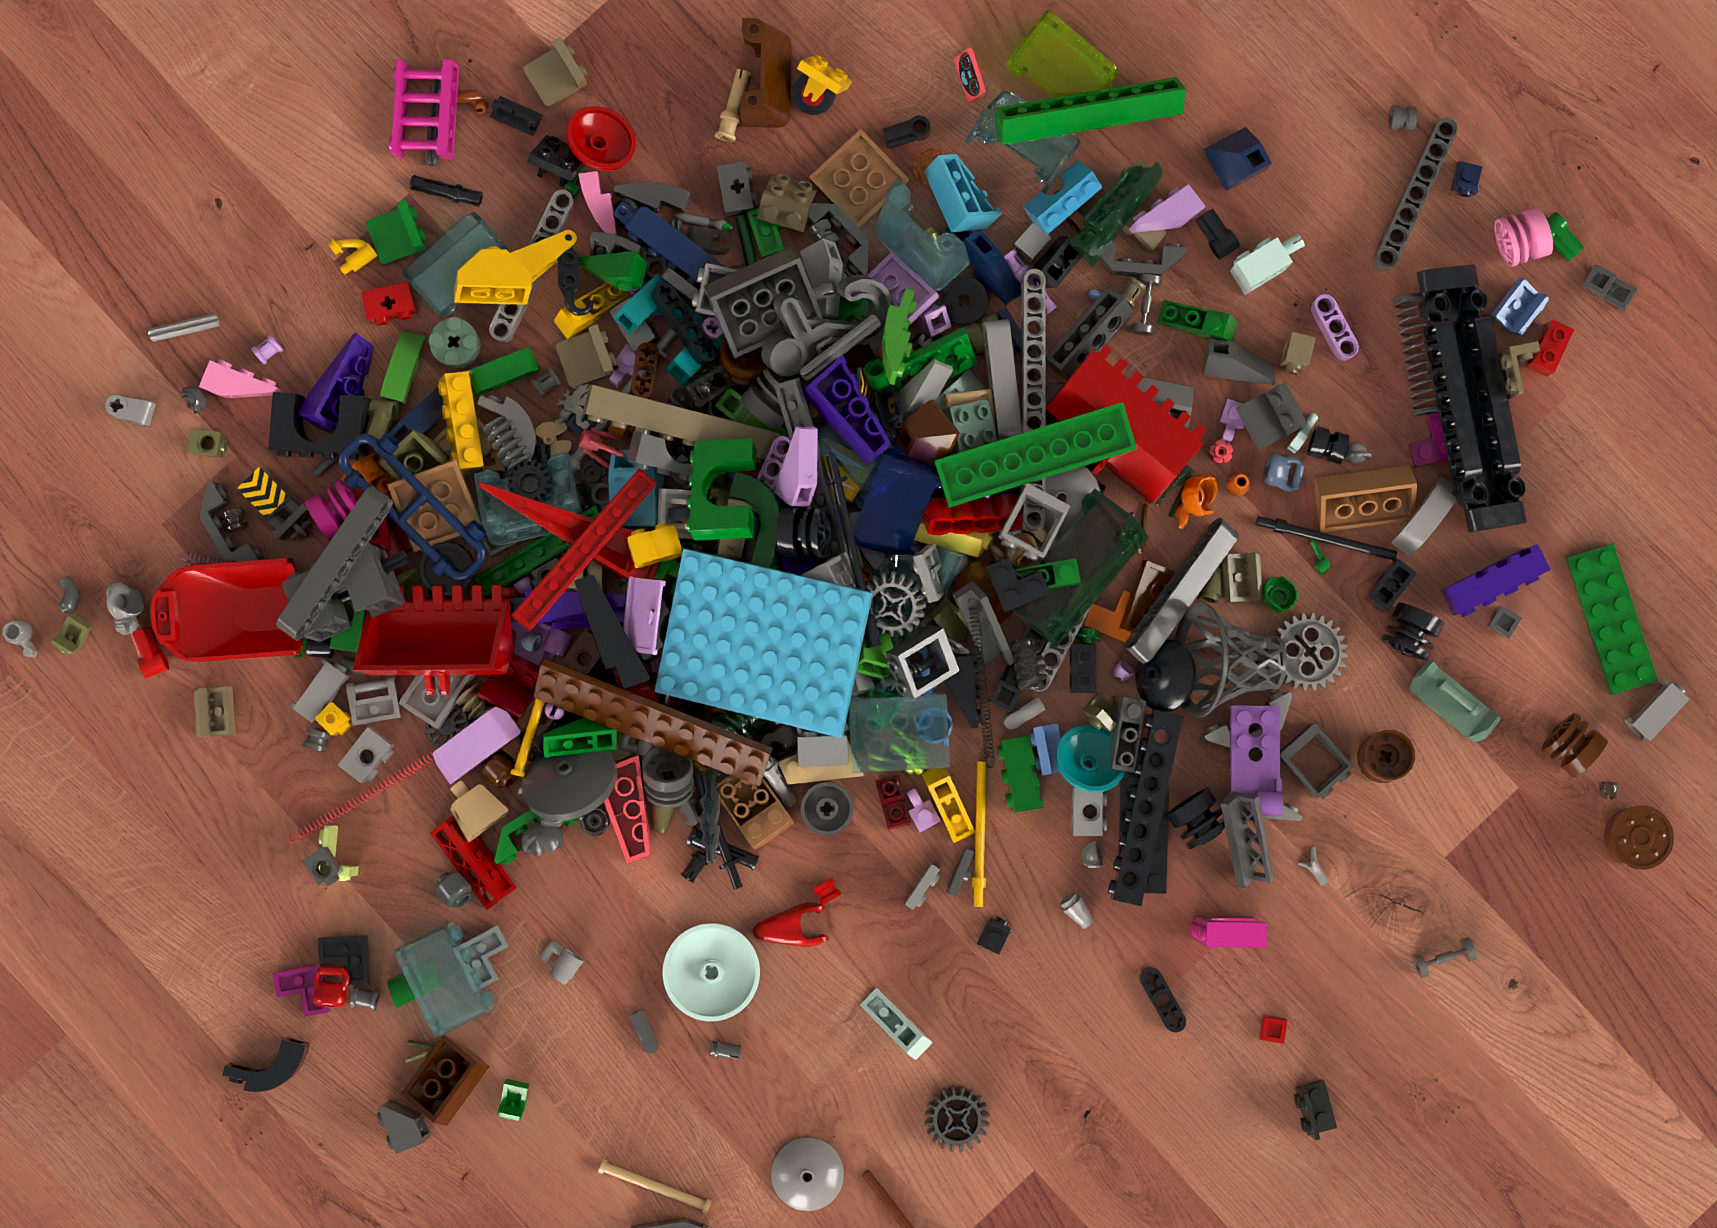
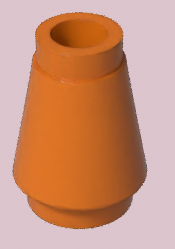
(1232, 486)

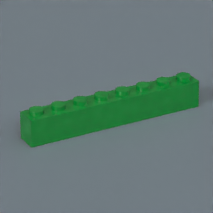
(1089, 110)

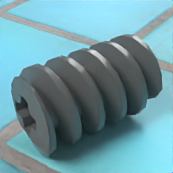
(505, 442)

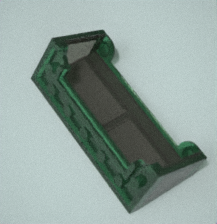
(1103, 544)

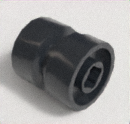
(1327, 444)

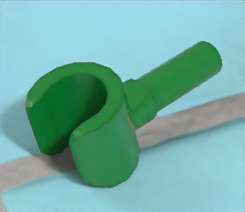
(572, 187)
(1322, 564)

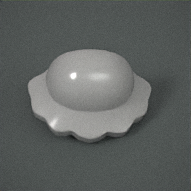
(1356, 453)
(1092, 855)

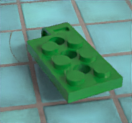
(953, 343)

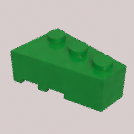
(1020, 774)

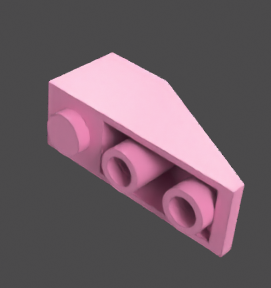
(231, 384)

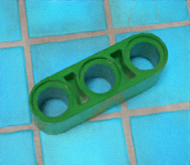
(502, 371)

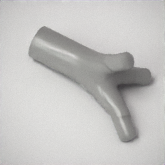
(1314, 867)

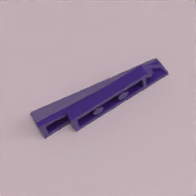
(568, 611)

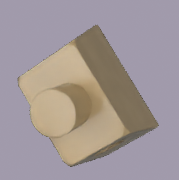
(475, 809)

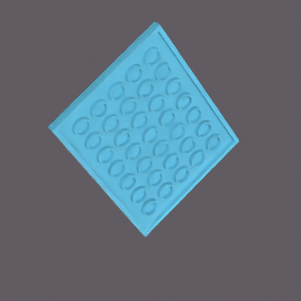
(763, 642)

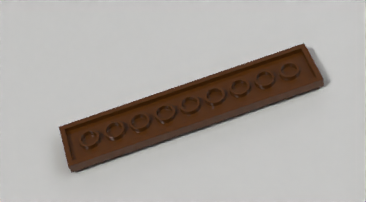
(652, 722)

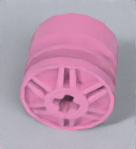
(1523, 236)

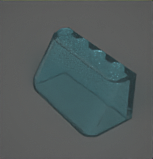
(436, 269)

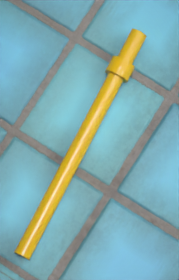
(978, 880)

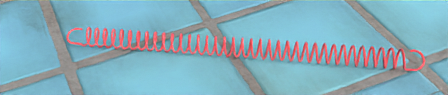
(366, 795)

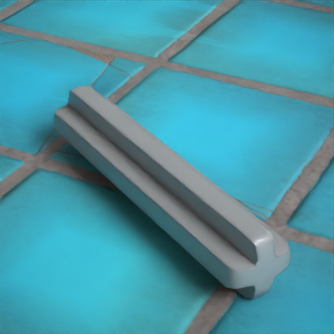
(183, 327)

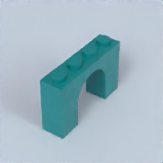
(642, 307)

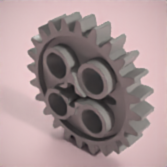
(1325, 637)

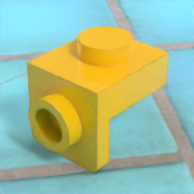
(334, 720)

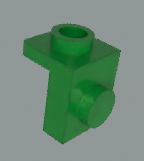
(513, 1100)

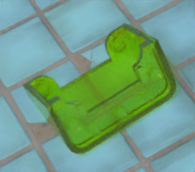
(1061, 59)

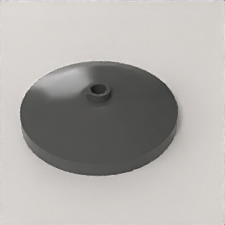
(569, 784)

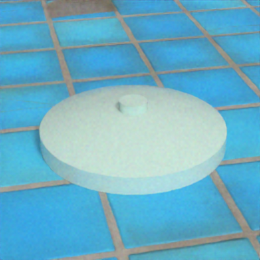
(711, 972)

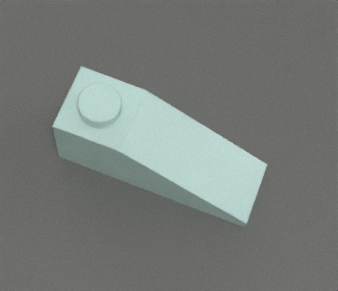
(896, 1024)

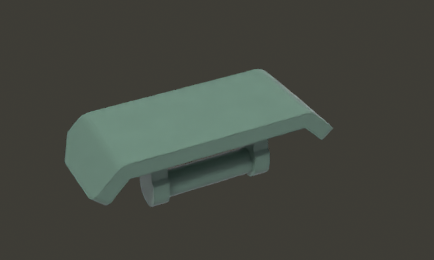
(1453, 702)

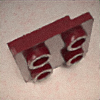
(514, 689)

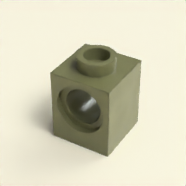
(197, 441)

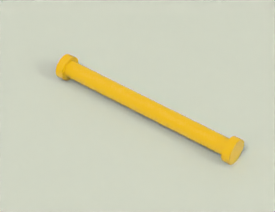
(529, 735)

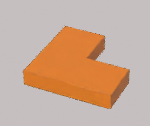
(1107, 621)

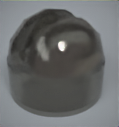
(1609, 788)

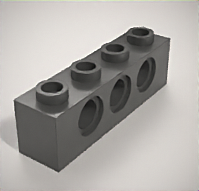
(1090, 332)

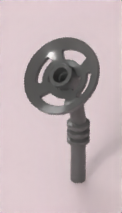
(917, 668)

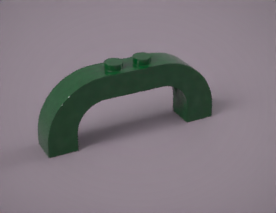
(768, 506)

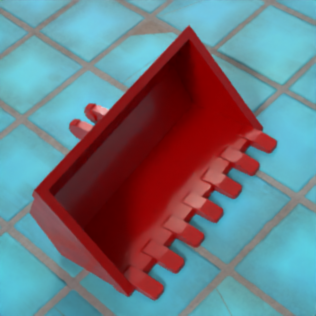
(1160, 439)
(439, 637)

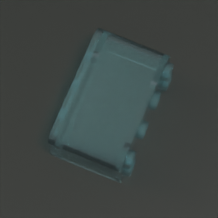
(443, 979)

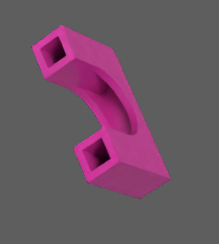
(1229, 931)

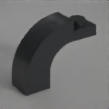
(288, 1062)

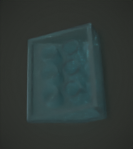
(898, 732)

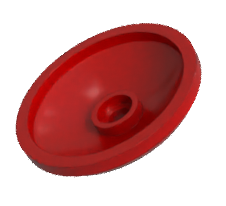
(607, 131)

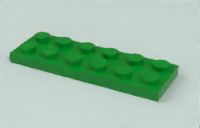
(1611, 619)

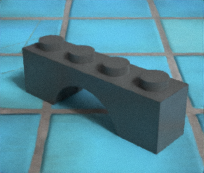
(652, 451)

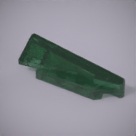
(1114, 211)

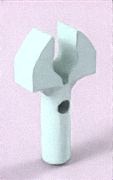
(1301, 436)

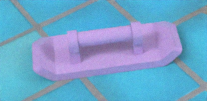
(475, 743)

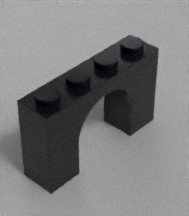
(288, 433)

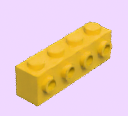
(461, 420)

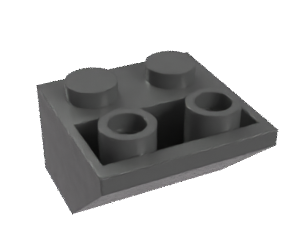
(404, 1126)

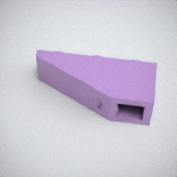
(1169, 214)
(799, 471)

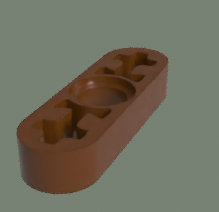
(649, 366)

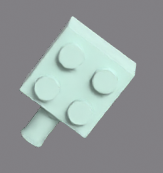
(1264, 263)

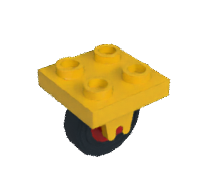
(817, 87)

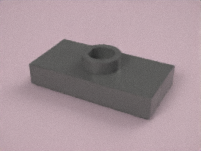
(961, 872)

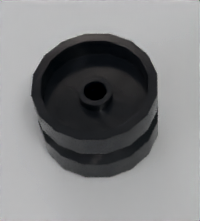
(459, 558)

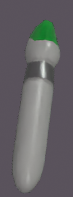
(703, 221)

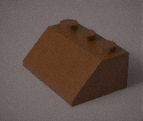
(444, 1080)

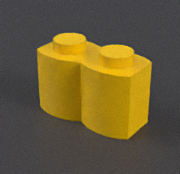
(654, 545)

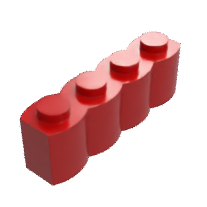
(978, 515)

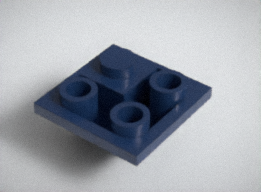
(1237, 158)

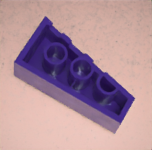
(847, 411)
(1496, 579)

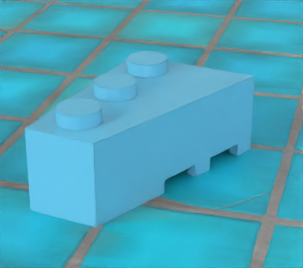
(958, 196)

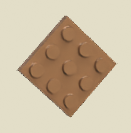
(857, 178)
(450, 488)

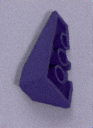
(342, 377)

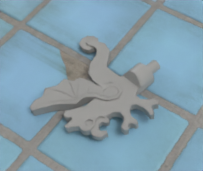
(574, 405)

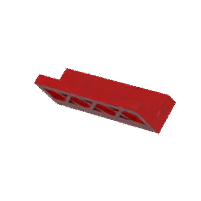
(475, 858)

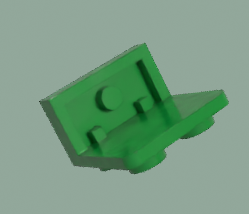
(397, 233)

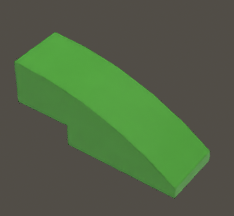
(403, 367)

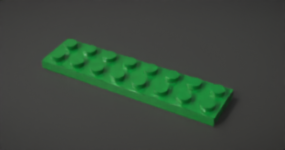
(1035, 454)

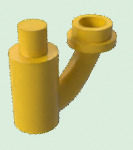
(357, 259)

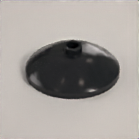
(1173, 678)

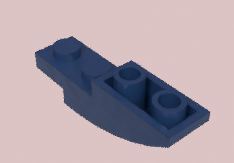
(989, 265)

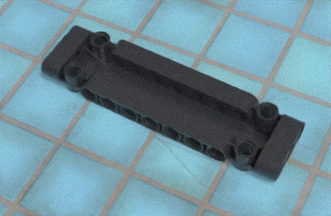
(1471, 397)

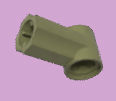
(381, 416)

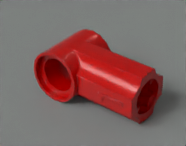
(151, 658)

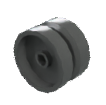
(813, 812)

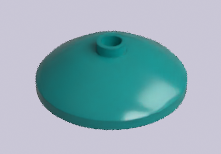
(1091, 747)

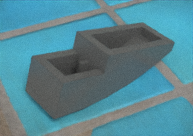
(655, 195)

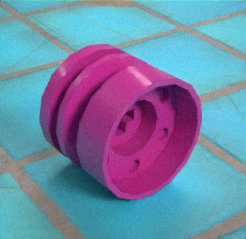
(332, 512)

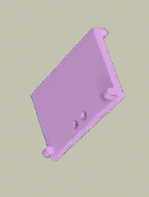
(643, 613)

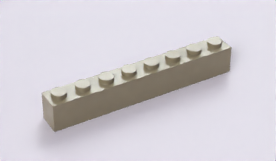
(670, 420)

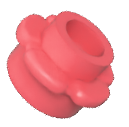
(1221, 445)

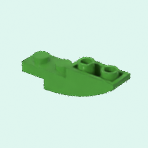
(896, 338)

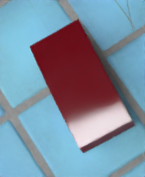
(893, 802)

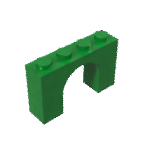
(710, 461)

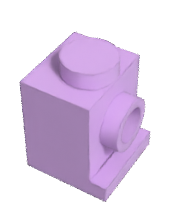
(933, 315)

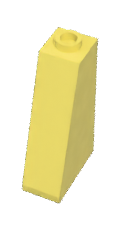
(970, 543)

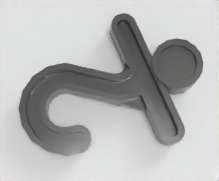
(805, 337)

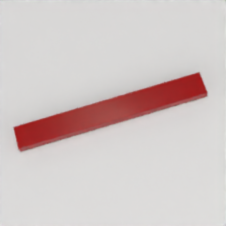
(584, 549)

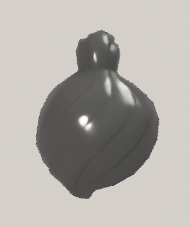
(542, 836)

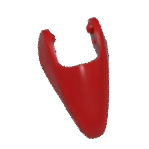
(786, 927)

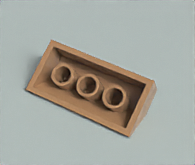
(1365, 498)

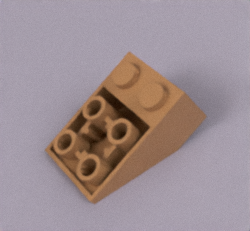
(754, 809)

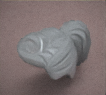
(124, 606)

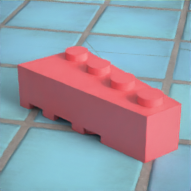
(629, 810)

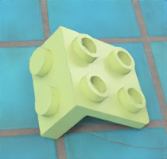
(328, 839)

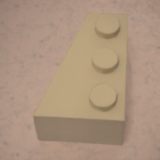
(796, 774)

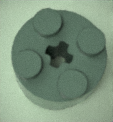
(442, 346)

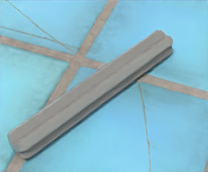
(840, 347)

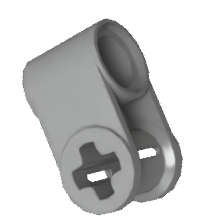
(134, 410)

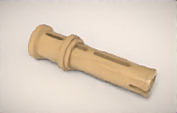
(731, 116)

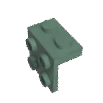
(974, 424)

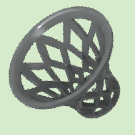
(1245, 679)

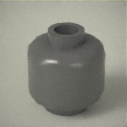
(453, 889)

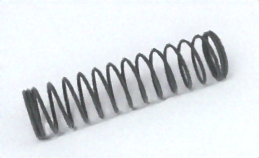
(1404, 299)

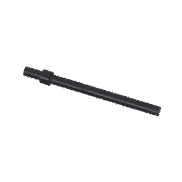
(1281, 526)

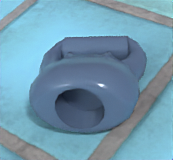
(1277, 471)

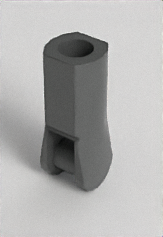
(644, 1031)

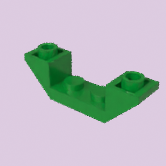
(507, 846)

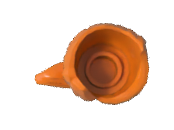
(1196, 497)

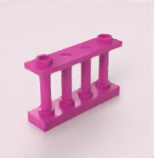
(444, 120)

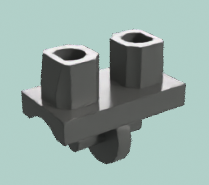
(284, 528)

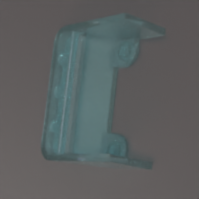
(1046, 153)

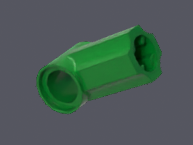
(1563, 238)

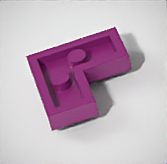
(1430, 450)
(300, 981)

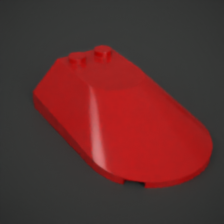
(224, 611)

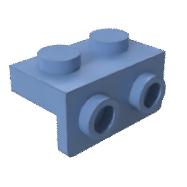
(1519, 307)
(1046, 740)

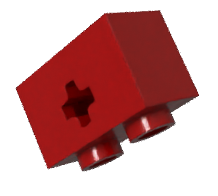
(377, 300)
(1552, 345)

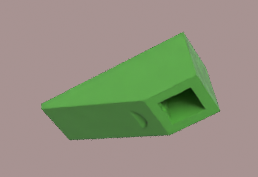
(734, 408)

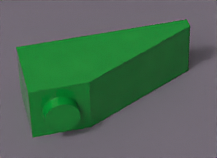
(620, 269)
(578, 738)

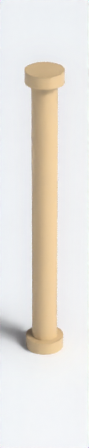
(654, 1186)

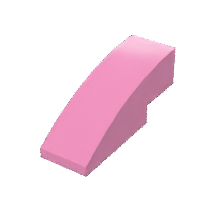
(599, 204)

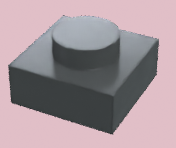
(1504, 622)

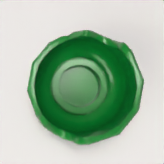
(1279, 594)

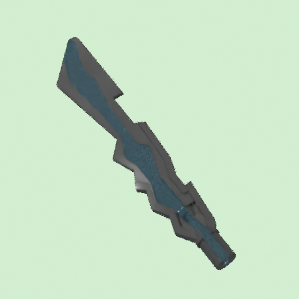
(711, 809)

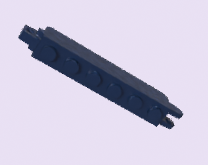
(666, 242)

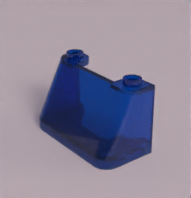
(896, 504)

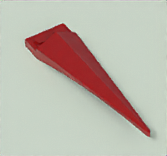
(569, 527)

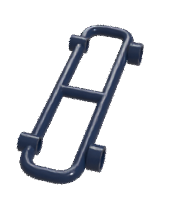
(471, 533)

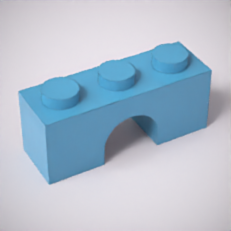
(1051, 210)

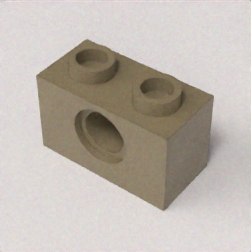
(1296, 353)

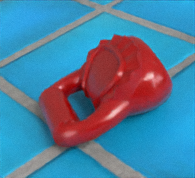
(330, 993)

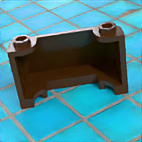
(771, 103)

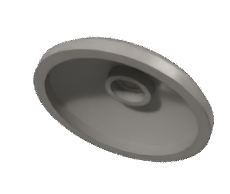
(1075, 485)
(809, 1156)

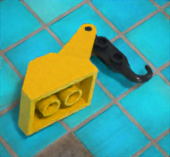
(507, 277)

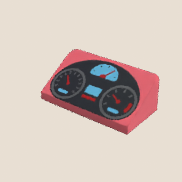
(970, 76)

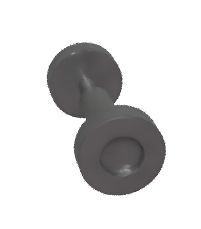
(1143, 328)
(1467, 949)

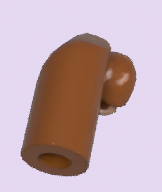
(480, 102)

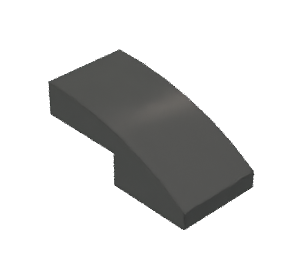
(1609, 288)

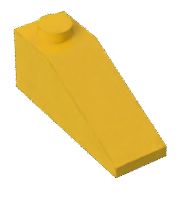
(948, 803)

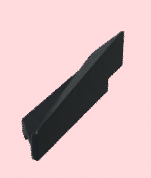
(609, 636)

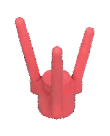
(591, 441)

